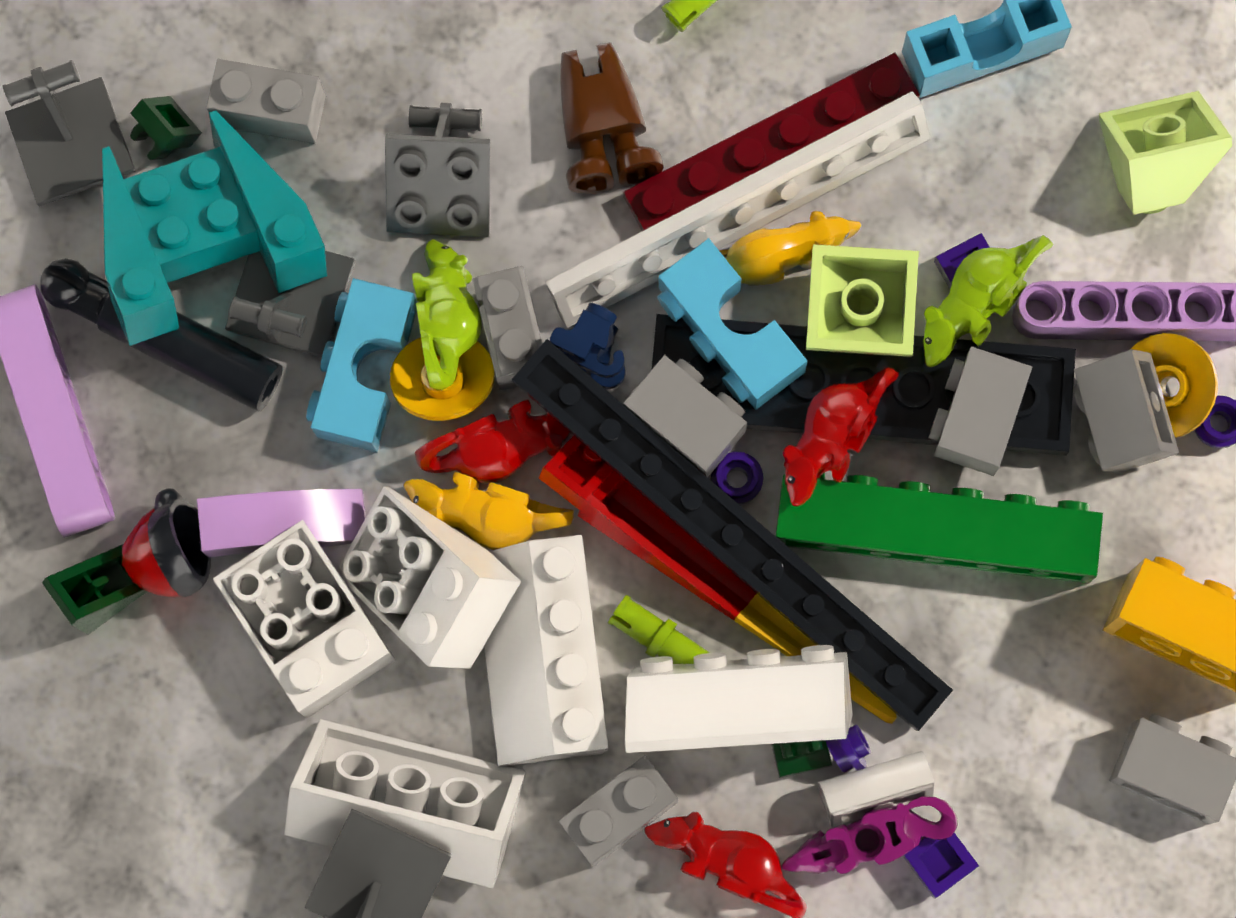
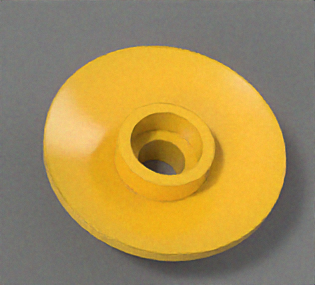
(1195, 372)
(469, 390)

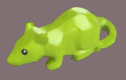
(982, 285)
(445, 313)

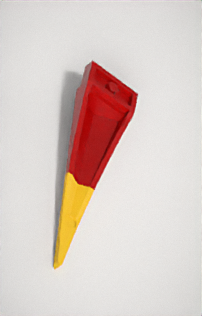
(643, 529)

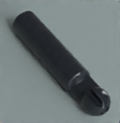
(190, 349)

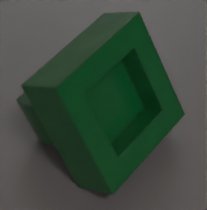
(165, 124)
(800, 757)

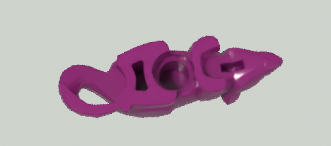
(877, 836)

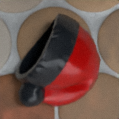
(165, 549)

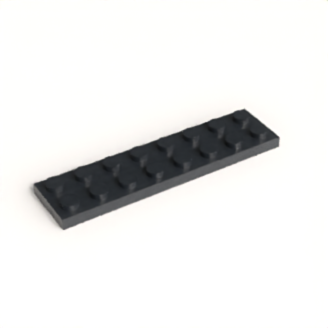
(910, 401)

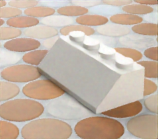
(545, 658)
(738, 700)
(416, 788)

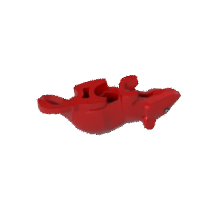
(834, 423)
(493, 448)
(740, 859)

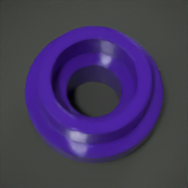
(1225, 407)
(746, 464)
(850, 752)

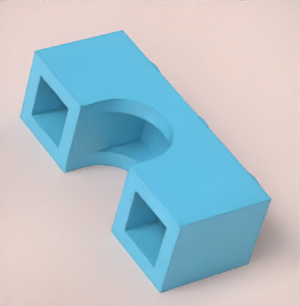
(957, 52)
(370, 321)
(754, 363)

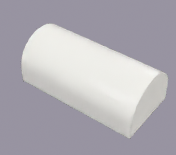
(874, 787)

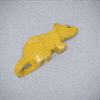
(767, 254)
(488, 517)

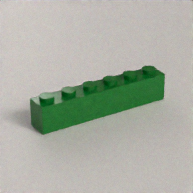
(945, 528)

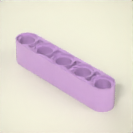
(1119, 320)
(51, 414)

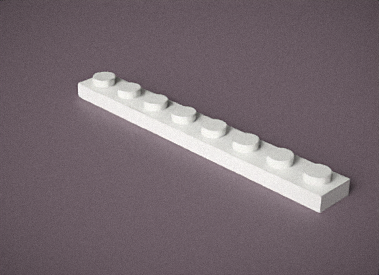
(742, 207)

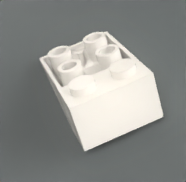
(427, 581)
(303, 619)

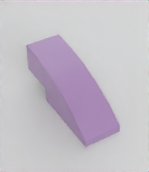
(251, 520)

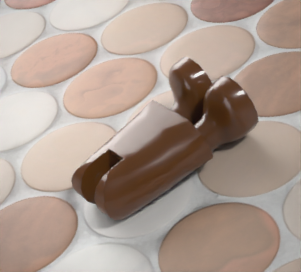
(600, 107)

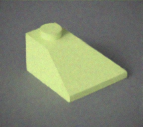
(1163, 149)
(862, 300)

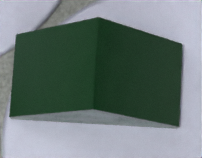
(93, 590)

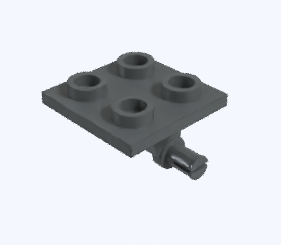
(64, 132)
(438, 180)
(294, 318)
(377, 873)

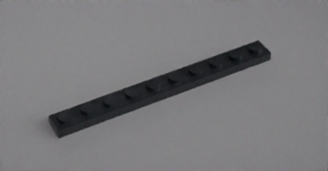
(731, 534)

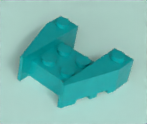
(196, 219)

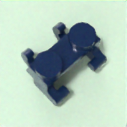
(591, 345)

